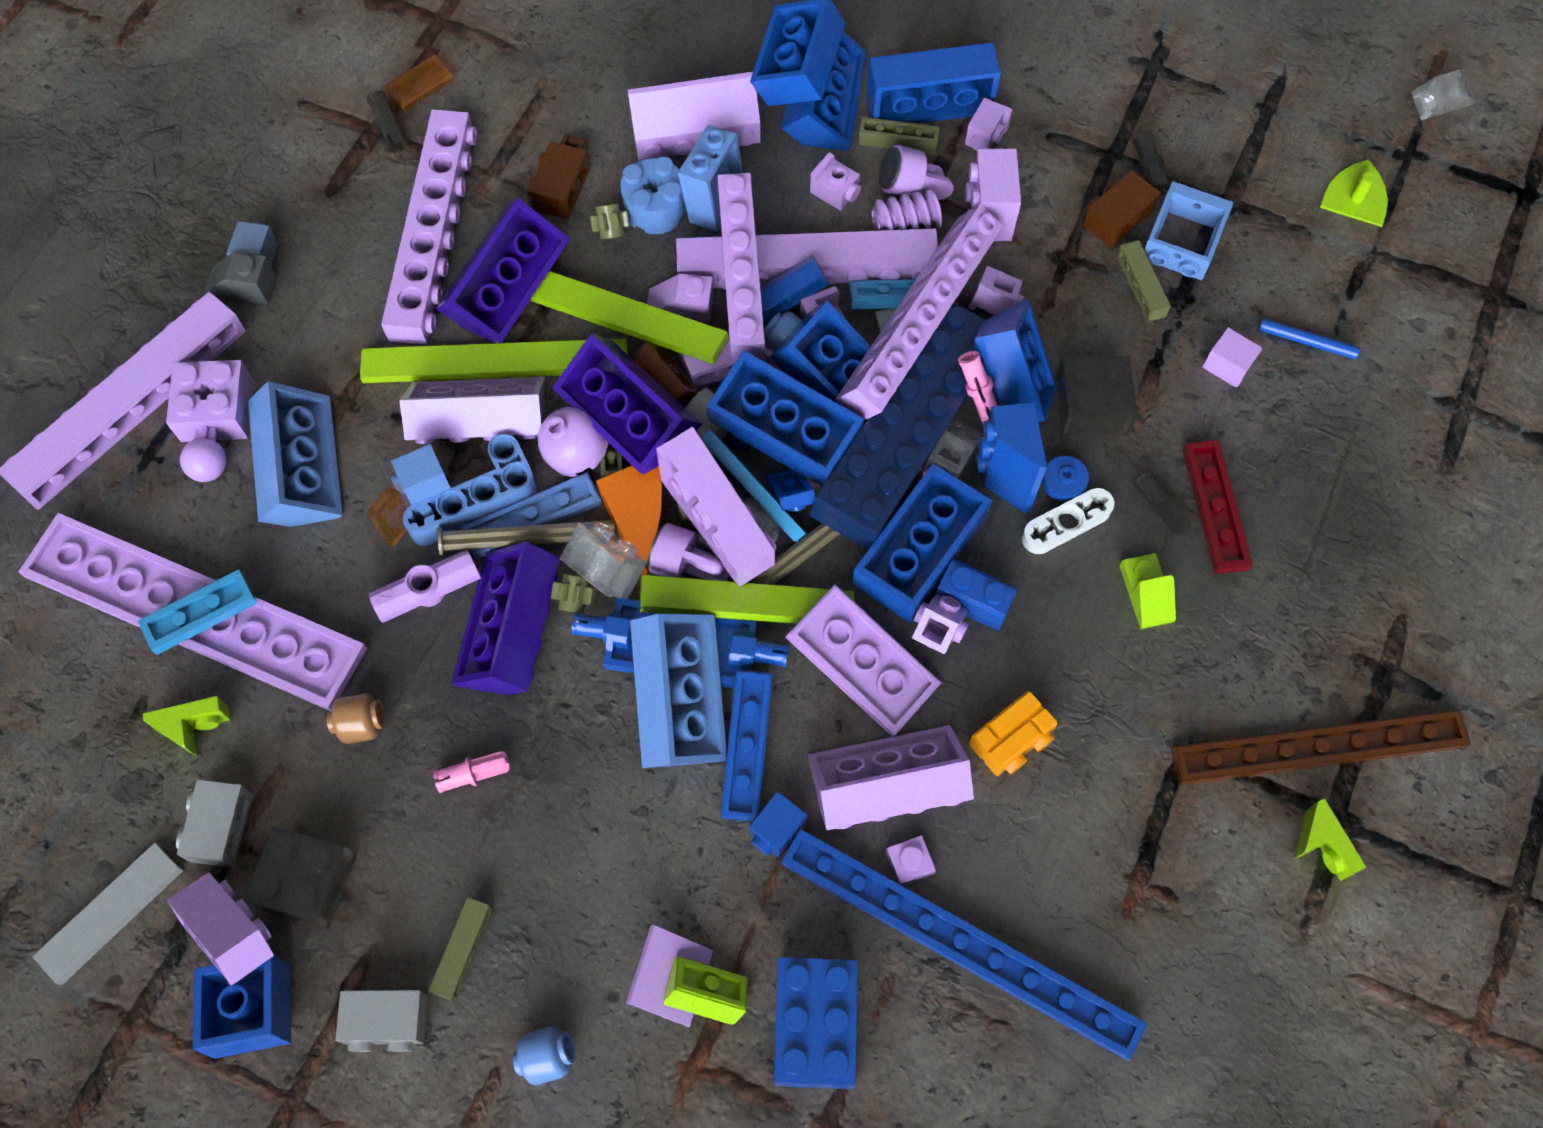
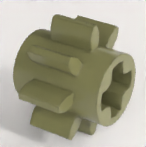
(609, 220)
(573, 593)

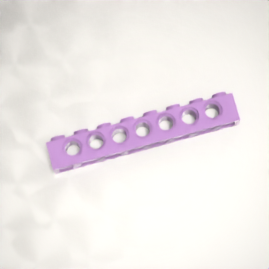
(429, 228)
(919, 313)

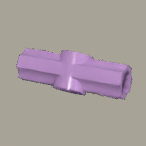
(404, 593)

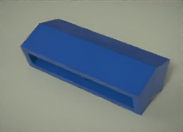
(790, 287)

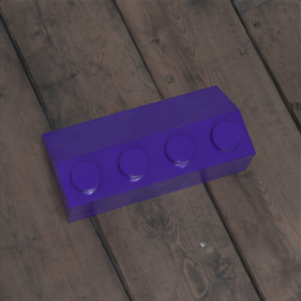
(503, 272)
(623, 402)
(506, 620)

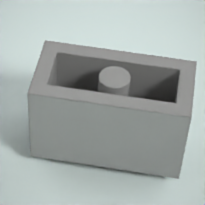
(214, 823)
(382, 1018)

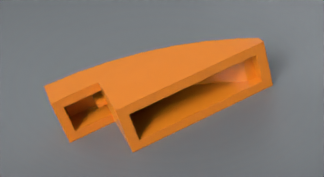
(635, 506)

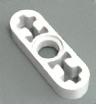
(1061, 534)

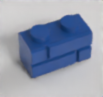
(978, 592)

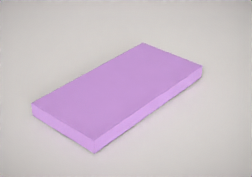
(863, 660)

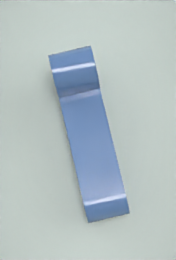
(470, 492)

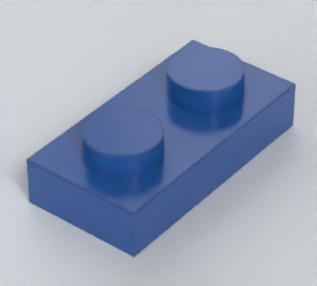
(790, 489)

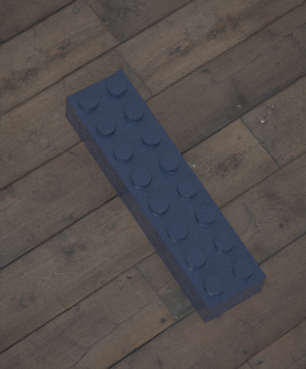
(899, 440)

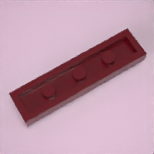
(1217, 507)

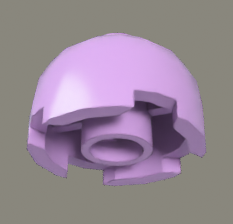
(570, 442)

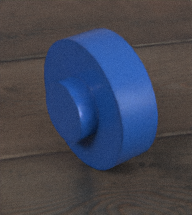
(1065, 478)

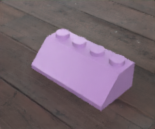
(674, 115)
(473, 409)
(891, 777)

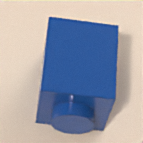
(777, 826)

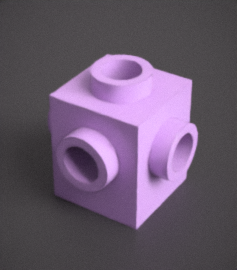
(940, 623)

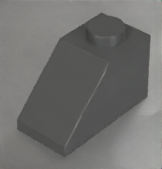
(242, 279)

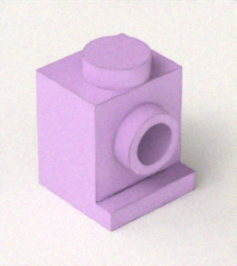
(988, 125)
(834, 182)
(996, 291)

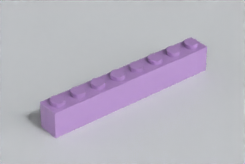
(839, 254)
(119, 402)

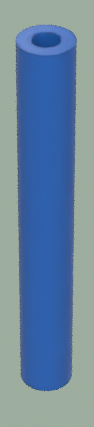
(1309, 338)

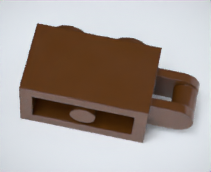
(559, 177)

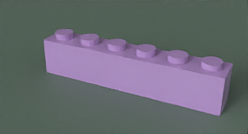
(741, 266)

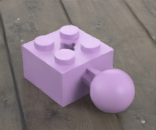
(205, 406)

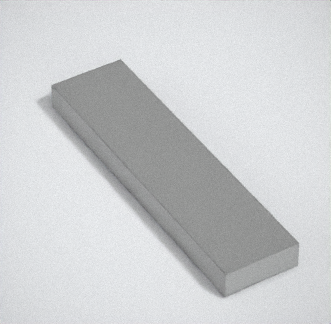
(107, 914)

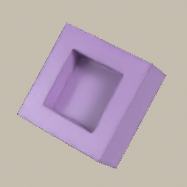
(910, 860)

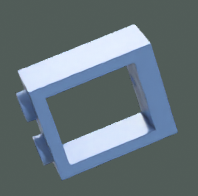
(713, 155)
(1182, 202)

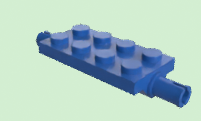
(735, 641)

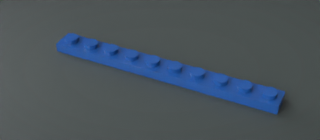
(965, 945)

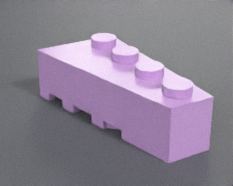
(715, 507)

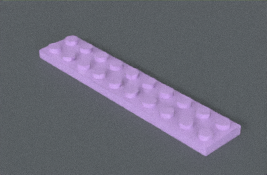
(136, 583)

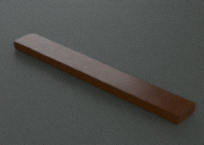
(1320, 747)

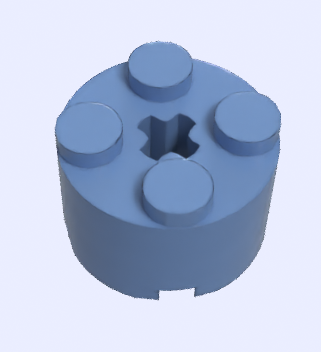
(653, 195)

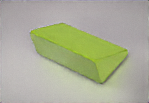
(706, 991)

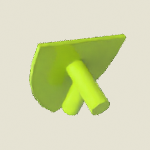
(1358, 194)

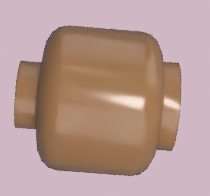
(356, 718)

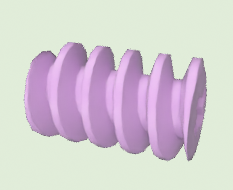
(907, 212)

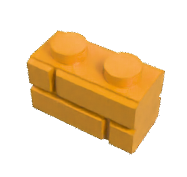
(1014, 734)

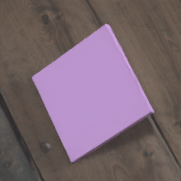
(654, 971)

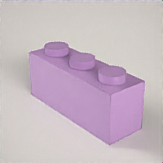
(222, 927)

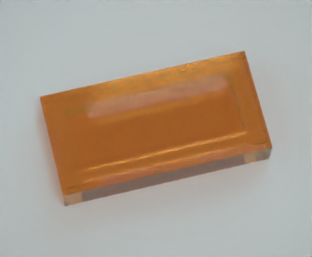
(419, 82)
(388, 515)

